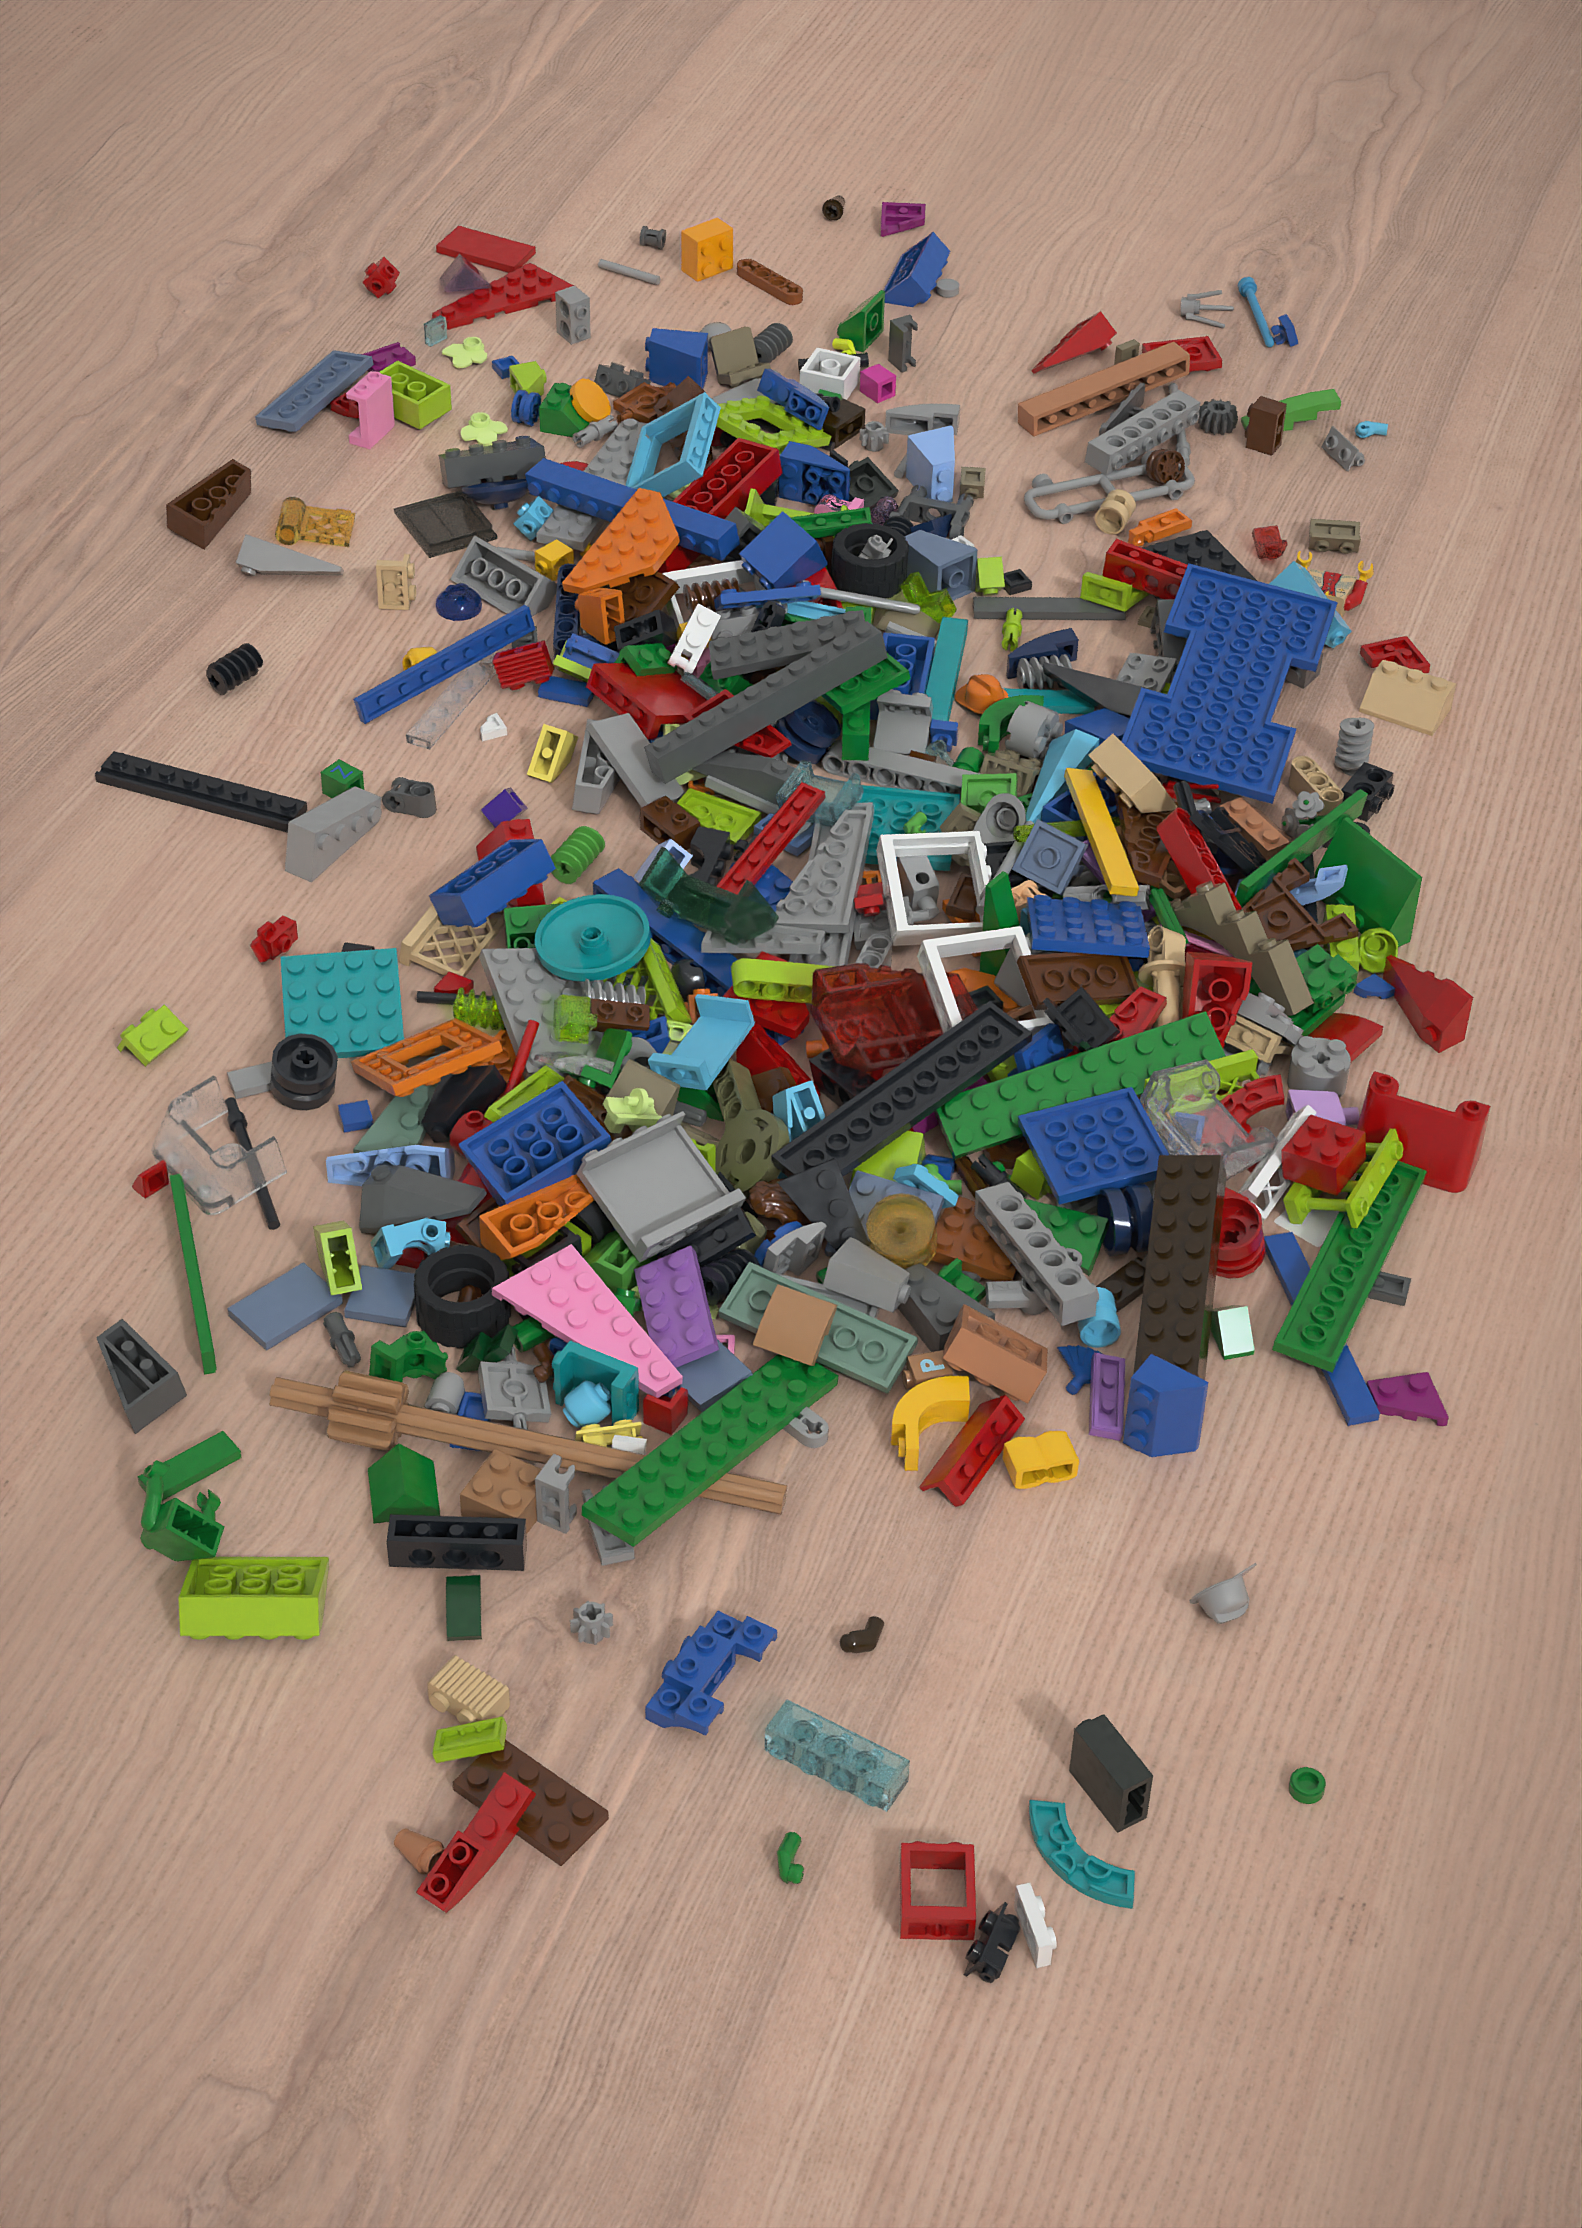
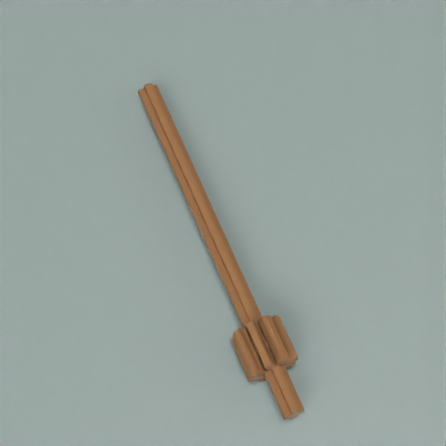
(376, 1413)

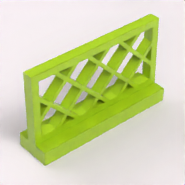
(659, 983)

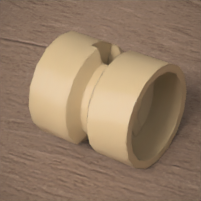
(1115, 511)

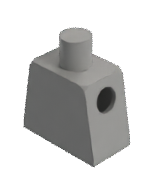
(919, 883)

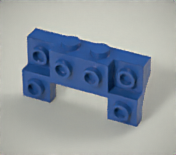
(701, 1668)

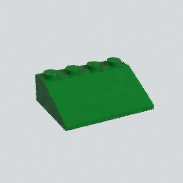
(1376, 882)

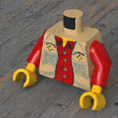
(1340, 587)

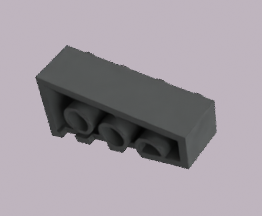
(490, 462)

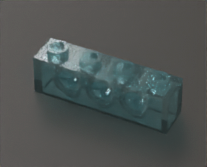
(860, 1764)

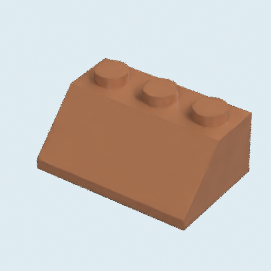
(1257, 827)
(995, 1354)

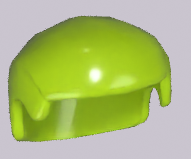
(1374, 948)

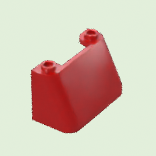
(1432, 1138)

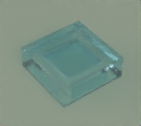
(435, 330)

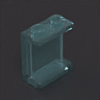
(838, 794)

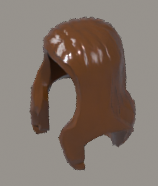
(773, 1202)

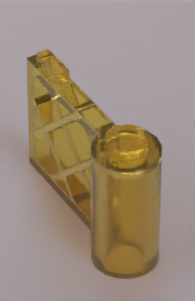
(296, 521)

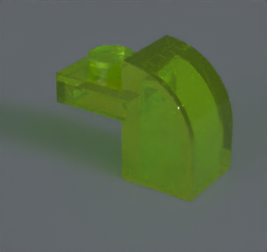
(934, 604)
(573, 1019)

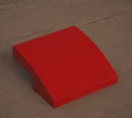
(1353, 1030)

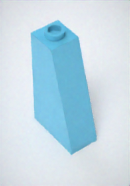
(1299, 579)

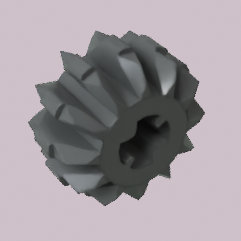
(1217, 417)

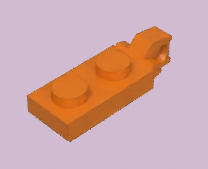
(1159, 527)

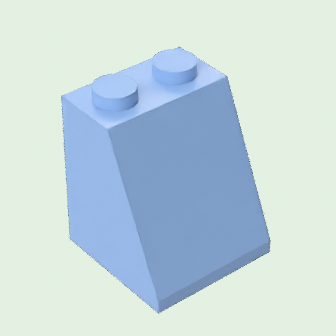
(932, 462)

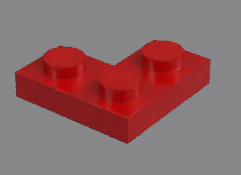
(1396, 650)

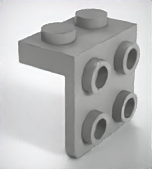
(903, 722)

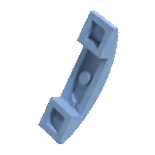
(1327, 882)

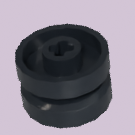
(303, 1071)

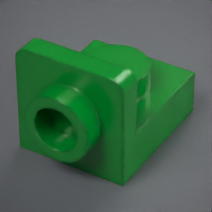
(953, 1274)

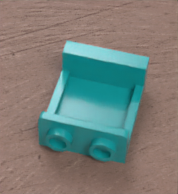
(582, 1363)

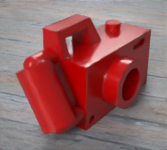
(274, 938)

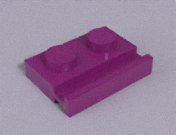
(388, 355)

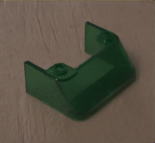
(727, 914)

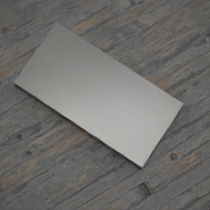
(624, 748)

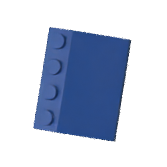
(534, 1145)

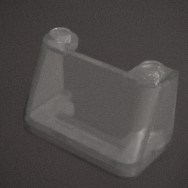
(1196, 1123)

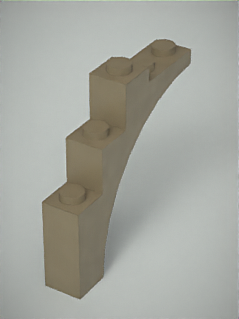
(1242, 934)

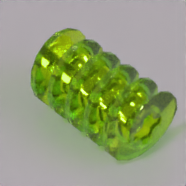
(478, 1010)

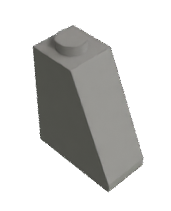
(867, 1276)

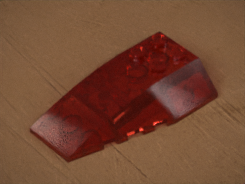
(878, 1014)

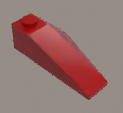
(1081, 340)
(766, 742)

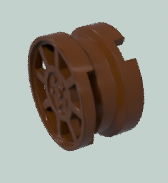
(1163, 466)

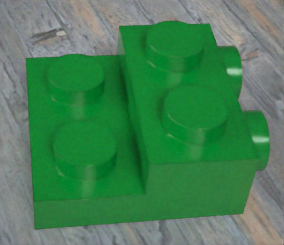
(1325, 976)

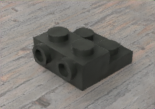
(869, 483)

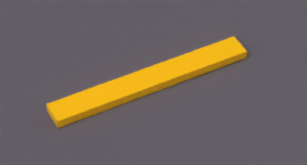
(1101, 832)

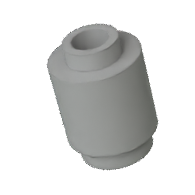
(446, 1393)

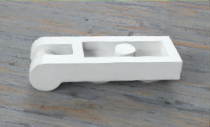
(694, 638)

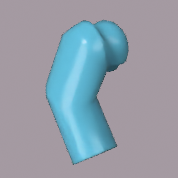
(1370, 428)

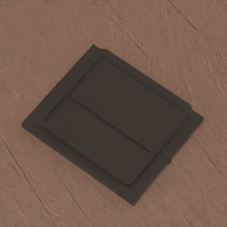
(445, 523)

